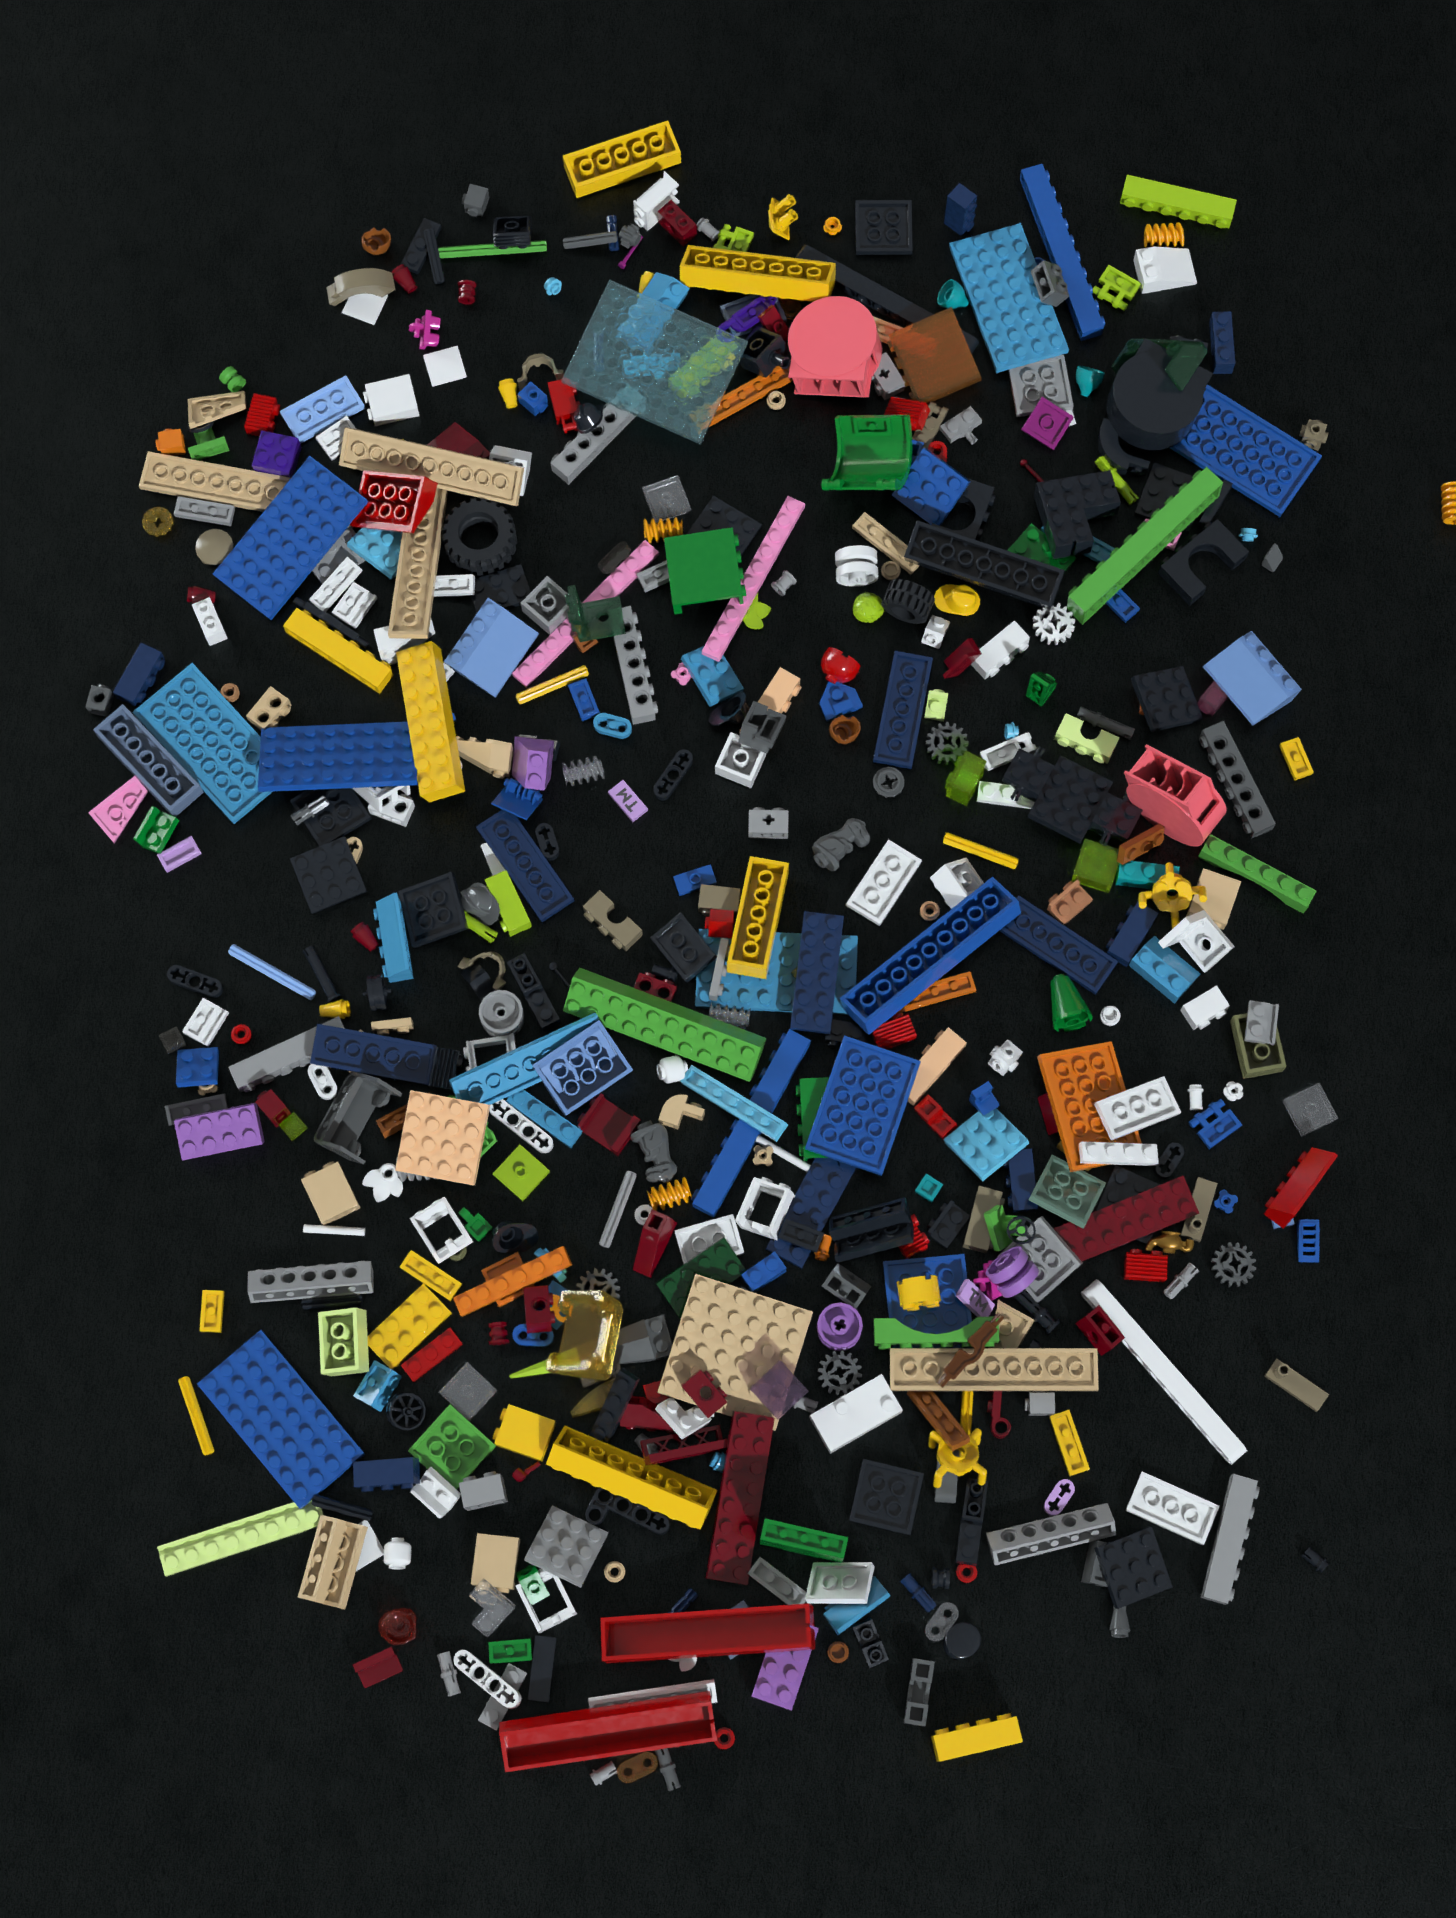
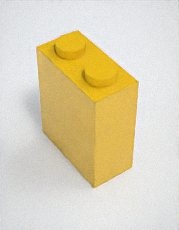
(524, 1432)

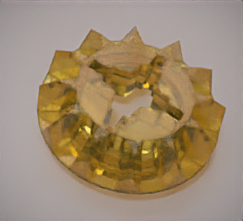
(152, 516)

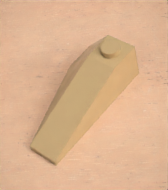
(492, 756)

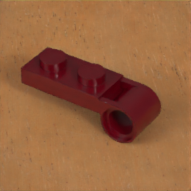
(994, 1408)

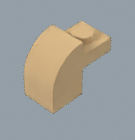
(677, 1107)

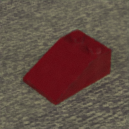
(459, 440)

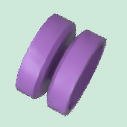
(1012, 1271)
(847, 1317)

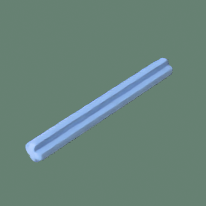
(272, 972)

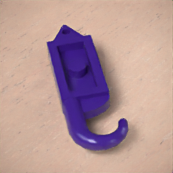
(748, 315)

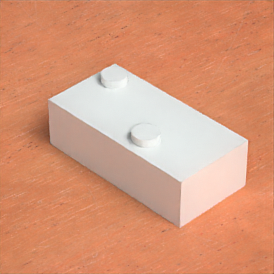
(855, 1413)

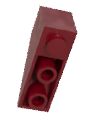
(653, 1242)
(642, 1414)

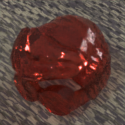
(396, 1626)

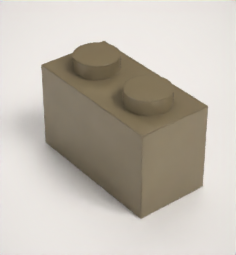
(718, 898)

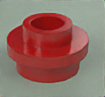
(241, 1028)
(966, 1579)
(731, 1738)

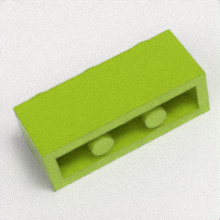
(511, 908)

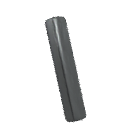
(589, 240)

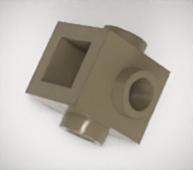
(1314, 434)

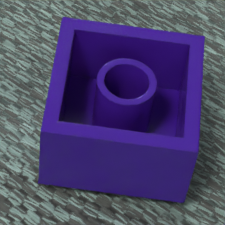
(276, 454)

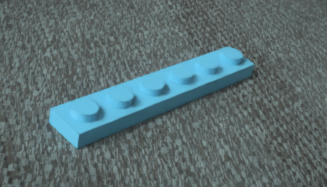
(734, 1103)

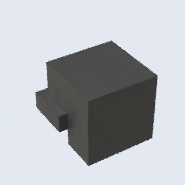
(761, 727)

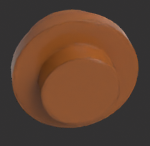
(838, 1652)

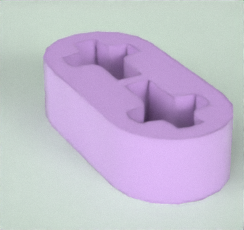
(1062, 1500)

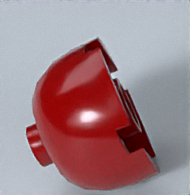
(838, 667)

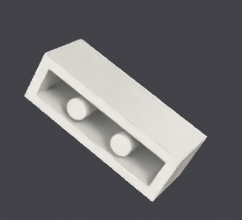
(1001, 650)

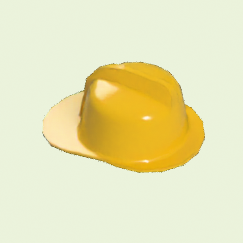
(957, 599)

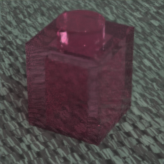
(1212, 699)

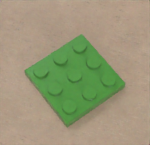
(452, 1447)

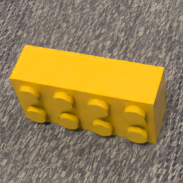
(977, 1738)

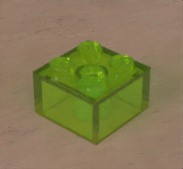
(965, 778)
(1096, 865)

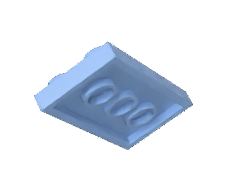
(322, 409)

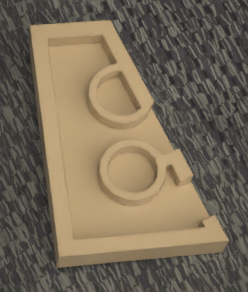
(213, 407)
(1013, 1326)

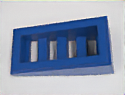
(1315, 1241)

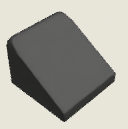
(1272, 558)

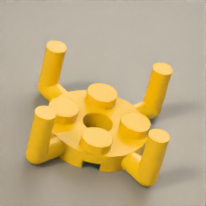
(1172, 903)
(954, 1464)

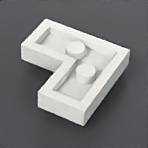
(682, 1421)

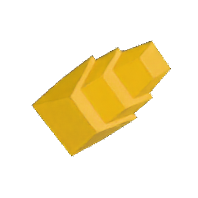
(778, 219)

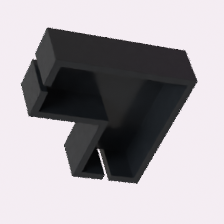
(1067, 506)

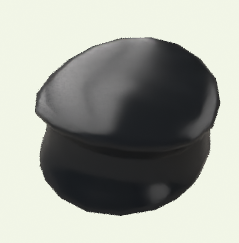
(961, 1640)

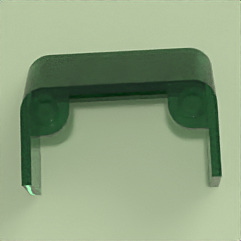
(1185, 358)

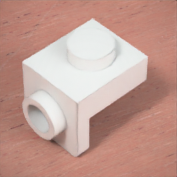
(935, 631)

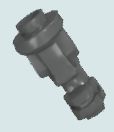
(835, 845)
(655, 1146)

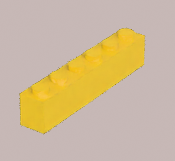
(338, 650)

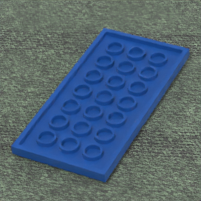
(1247, 452)
(290, 537)
(336, 757)
(280, 1419)

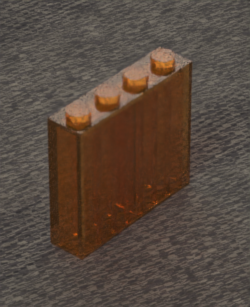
(934, 357)

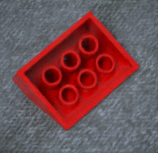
(394, 500)

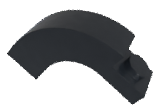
(1116, 457)

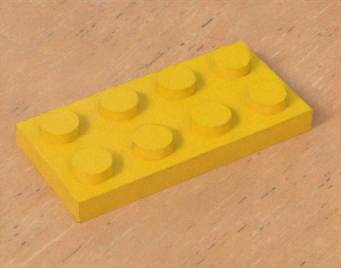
(407, 1326)

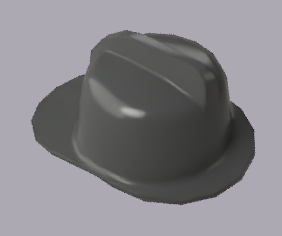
(480, 903)

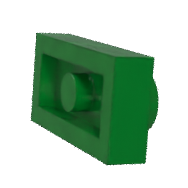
(510, 1651)

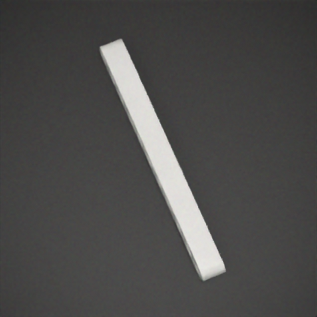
(1166, 1374)

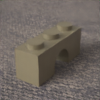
(623, 933)

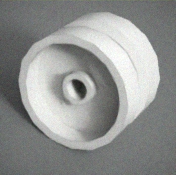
(856, 566)

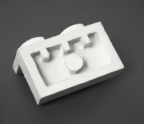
(436, 1493)

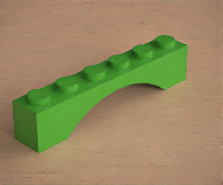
(1281, 885)
(891, 1332)

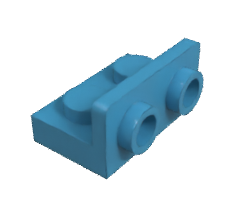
(377, 1386)

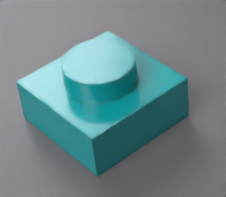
(928, 1188)

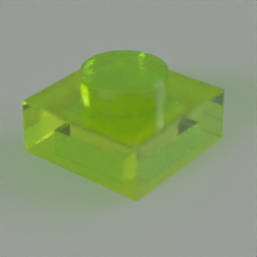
(293, 1126)

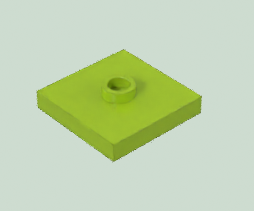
(521, 1172)

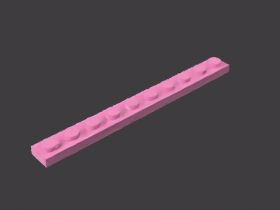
(753, 578)
(561, 636)

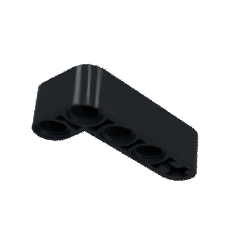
(629, 1514)

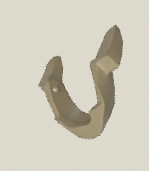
(537, 360)
(499, 982)

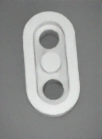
(323, 1081)

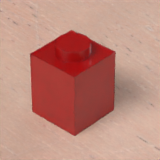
(720, 923)

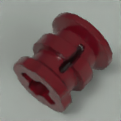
(466, 291)
(498, 1333)

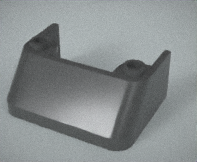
(350, 1114)

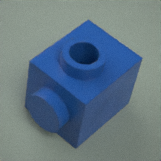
(533, 399)

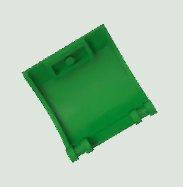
(871, 452)

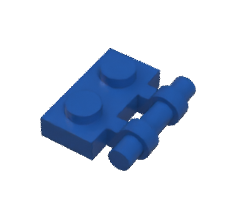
(1219, 1128)

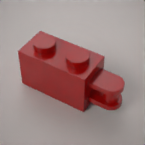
(563, 404)

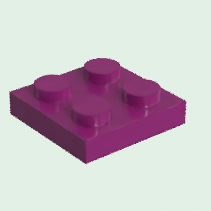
(1047, 423)

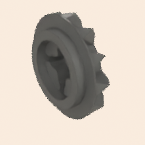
(893, 775)

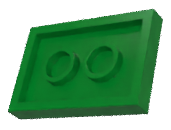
(1035, 546)

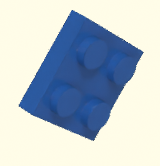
(197, 1067)

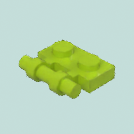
(739, 240)
(1118, 282)

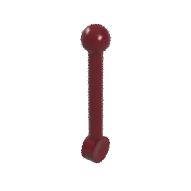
(1023, 463)

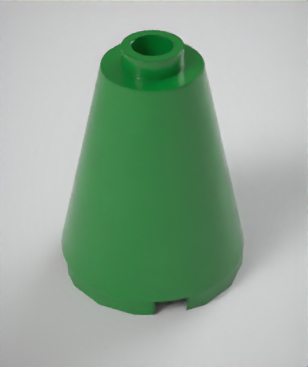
(1068, 1006)

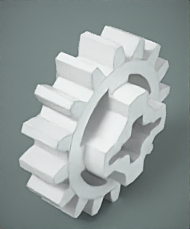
(1060, 618)

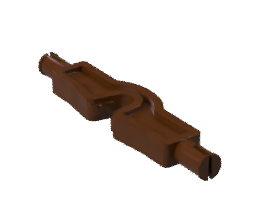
(977, 1341)

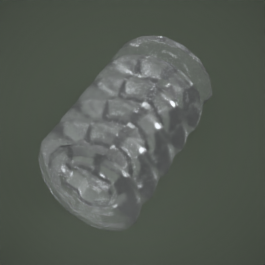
(583, 770)
(731, 1017)

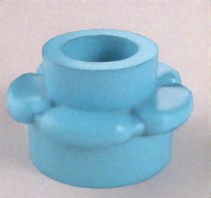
(552, 286)
(1248, 534)
(1011, 731)

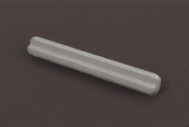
(617, 1209)

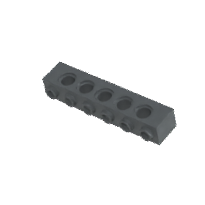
(1220, 734)

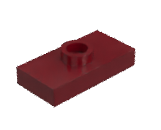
(773, 322)

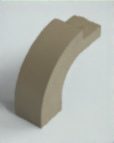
(360, 281)

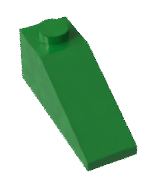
(1040, 687)

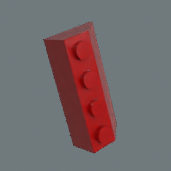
(1299, 1185)

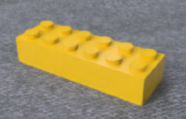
(622, 159)
(757, 917)

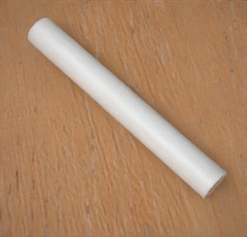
(783, 1153)
(334, 1230)

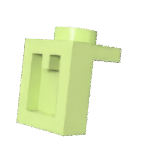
(936, 705)

